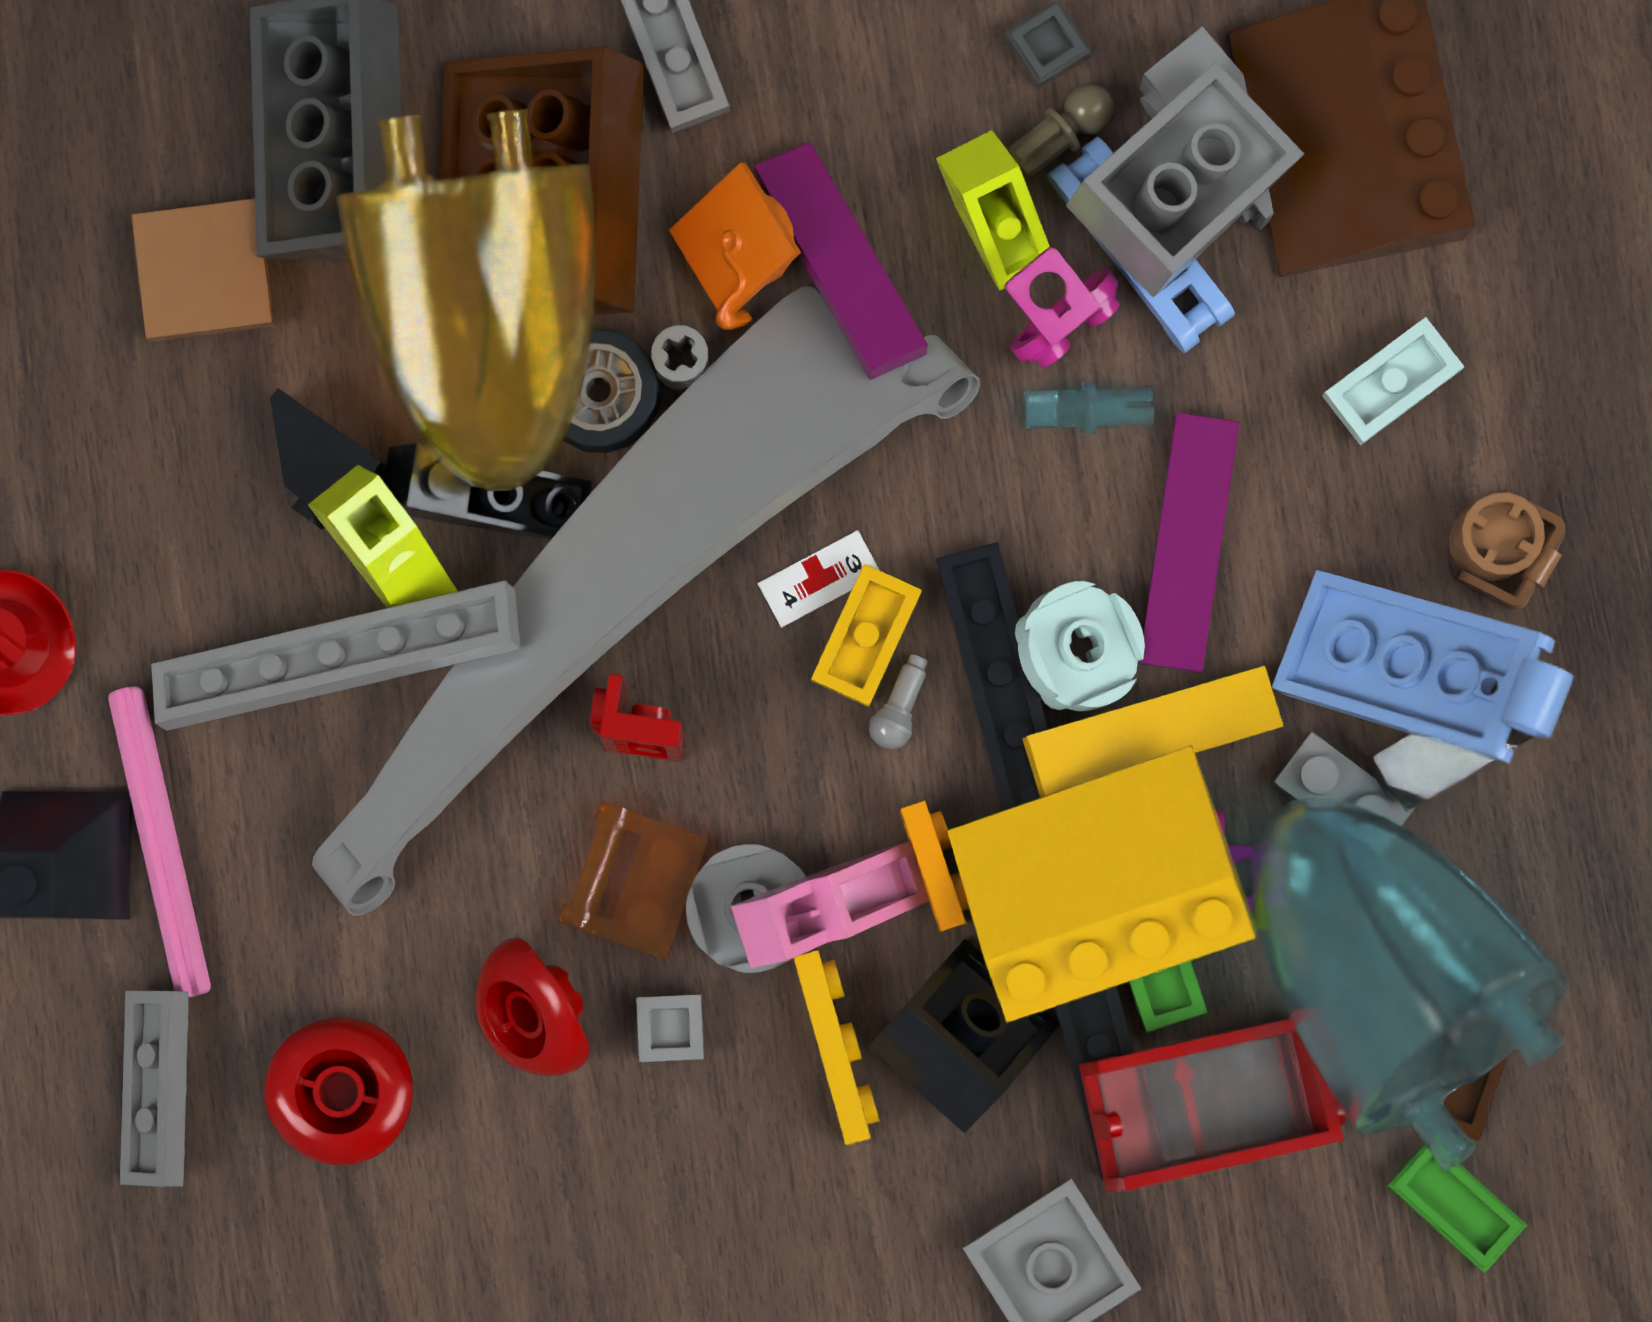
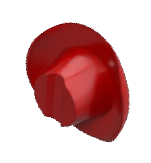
(34, 643)
(530, 1011)
(339, 1091)

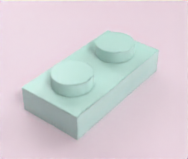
(1393, 381)

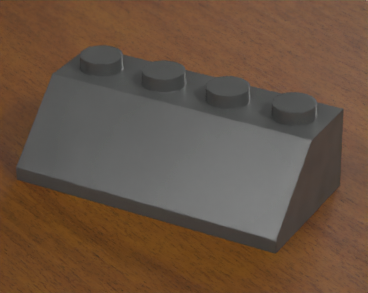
(317, 99)

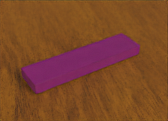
(842, 262)
(1189, 542)

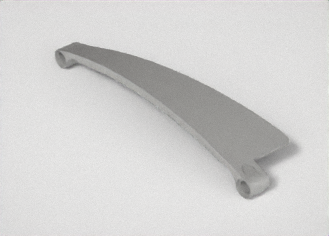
(712, 469)

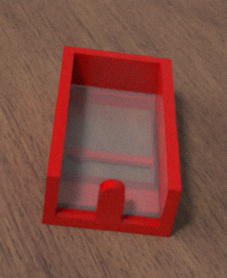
(1207, 1105)

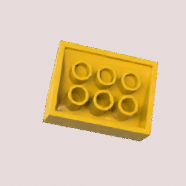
(1101, 884)

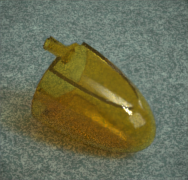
(478, 298)

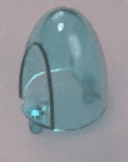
(1395, 967)

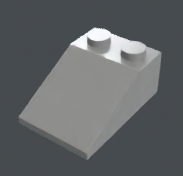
(1183, 179)

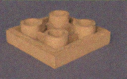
(201, 271)

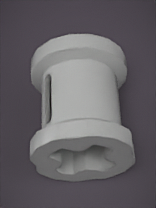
(677, 338)

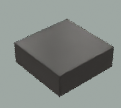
(1047, 44)

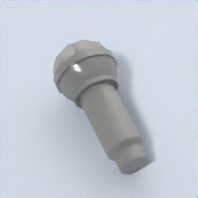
(892, 723)

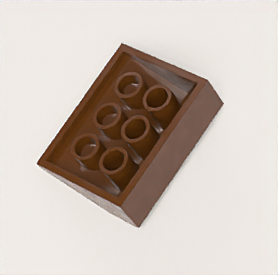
(580, 111)
(1375, 128)

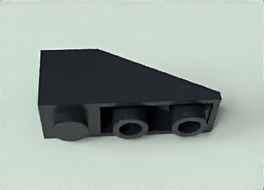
(434, 493)

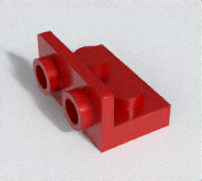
(643, 733)

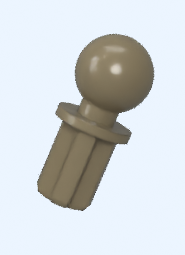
(1086, 111)

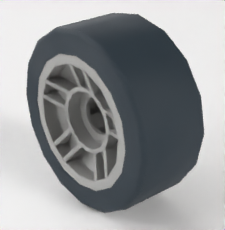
(632, 400)

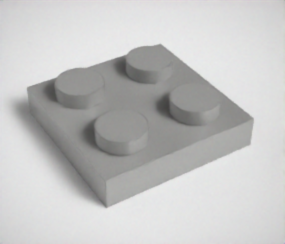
(1052, 1261)

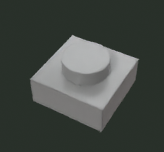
(670, 1028)

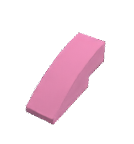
(829, 905)

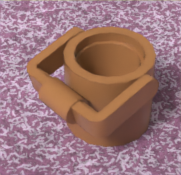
(1501, 539)

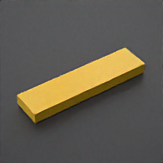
(1118, 739)

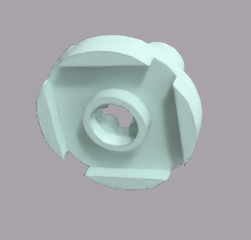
(1046, 652)

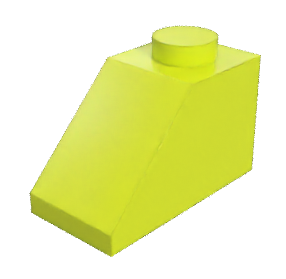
(994, 205)

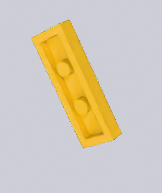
(836, 1045)

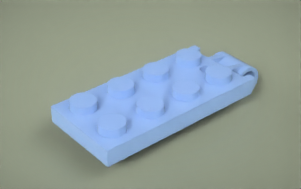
(1421, 667)

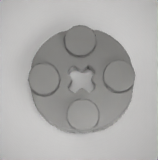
(719, 888)

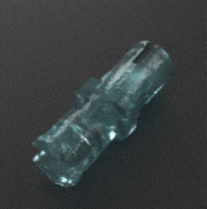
(1088, 408)

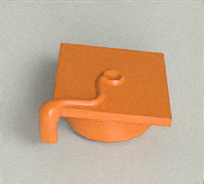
(736, 243)

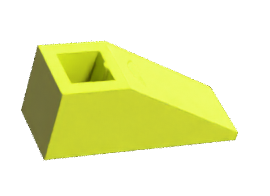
(381, 539)

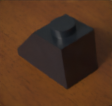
(313, 453)

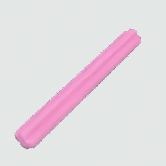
(159, 841)

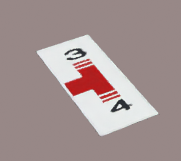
(816, 579)

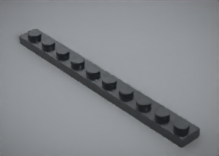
(1006, 713)

